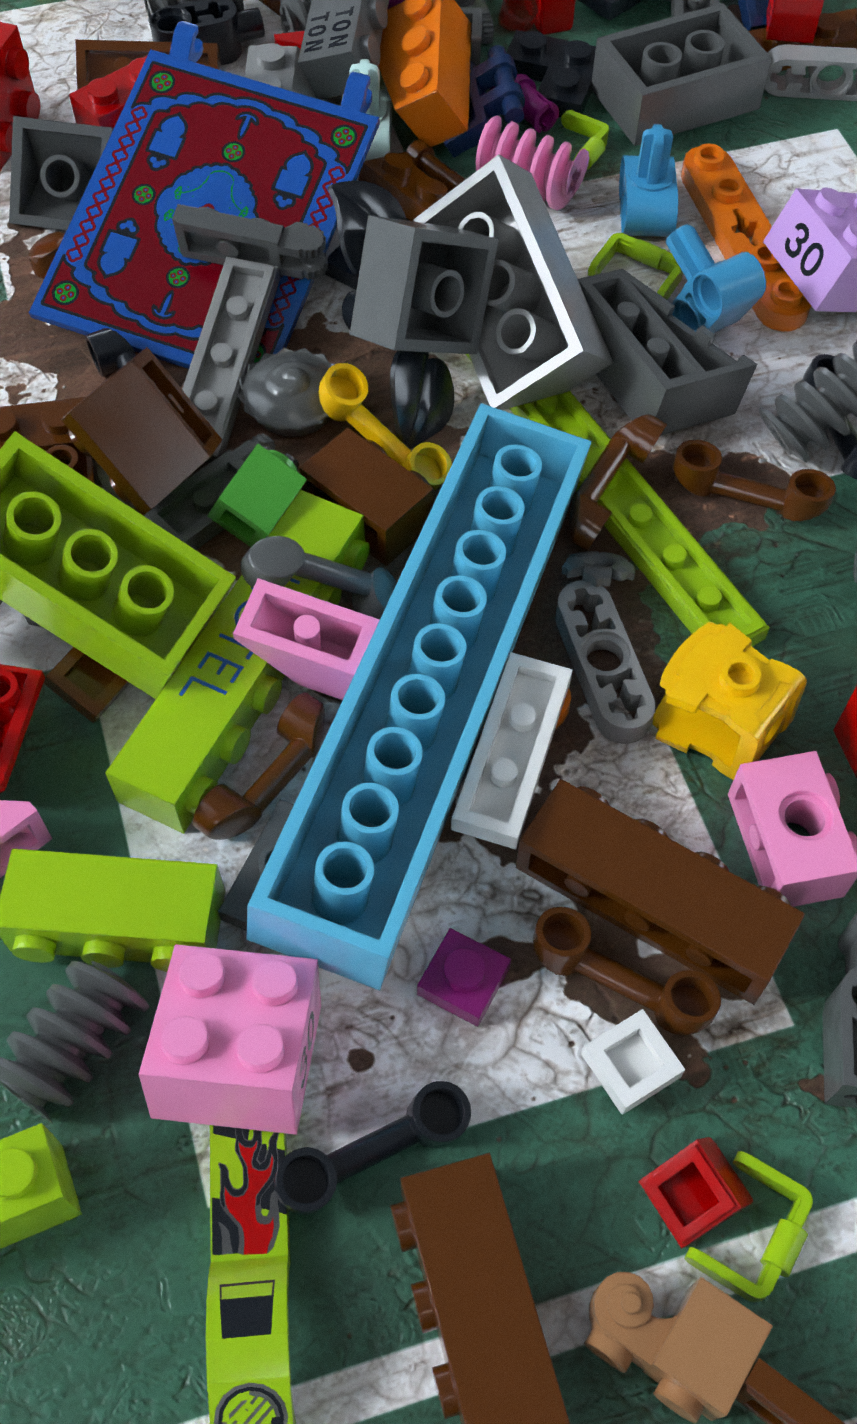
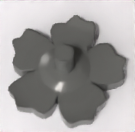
(598, 567)

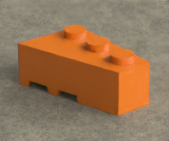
(428, 67)

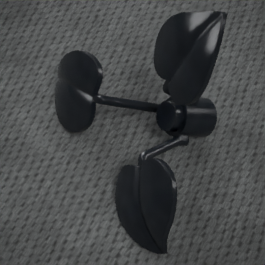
(418, 384)

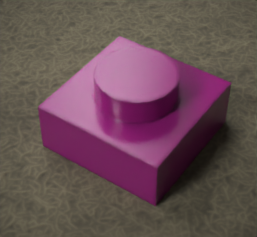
(463, 977)

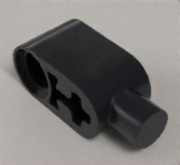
(216, 22)

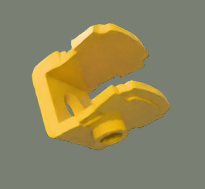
(725, 698)

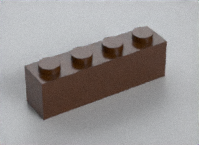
(659, 889)
(476, 1297)

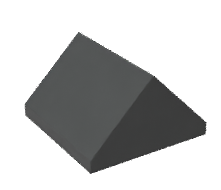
(51, 169)

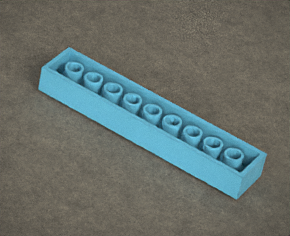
(417, 703)

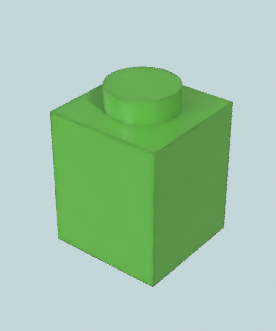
(257, 495)

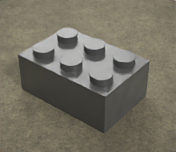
(680, 72)

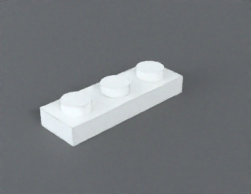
(511, 751)

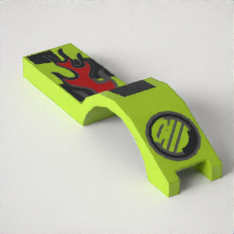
(248, 1281)

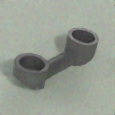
(280, 558)

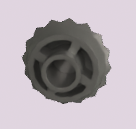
(284, 392)

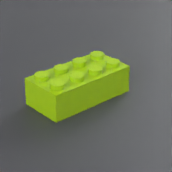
(100, 570)

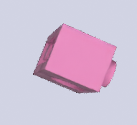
(797, 792)

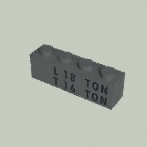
(338, 37)

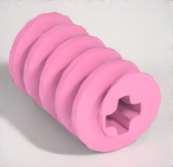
(554, 174)

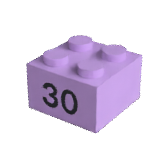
(818, 247)

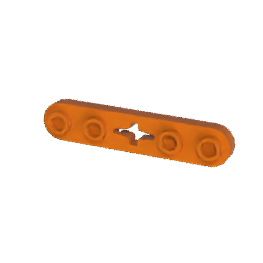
(727, 202)

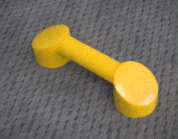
(341, 397)

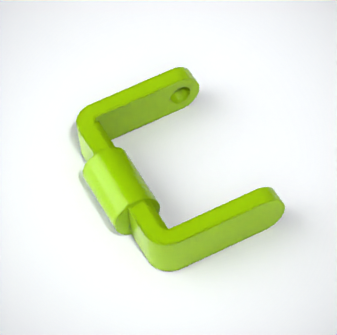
(589, 127)
(642, 252)
(783, 1246)

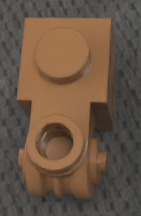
(694, 1356)

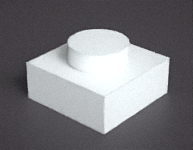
(632, 1061)

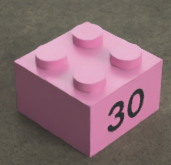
(232, 1039)

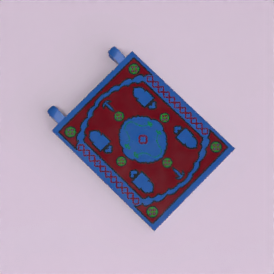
(198, 143)

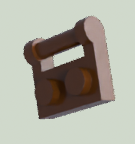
(412, 177)

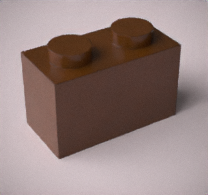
(373, 484)

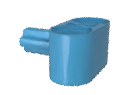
(649, 187)
(717, 291)

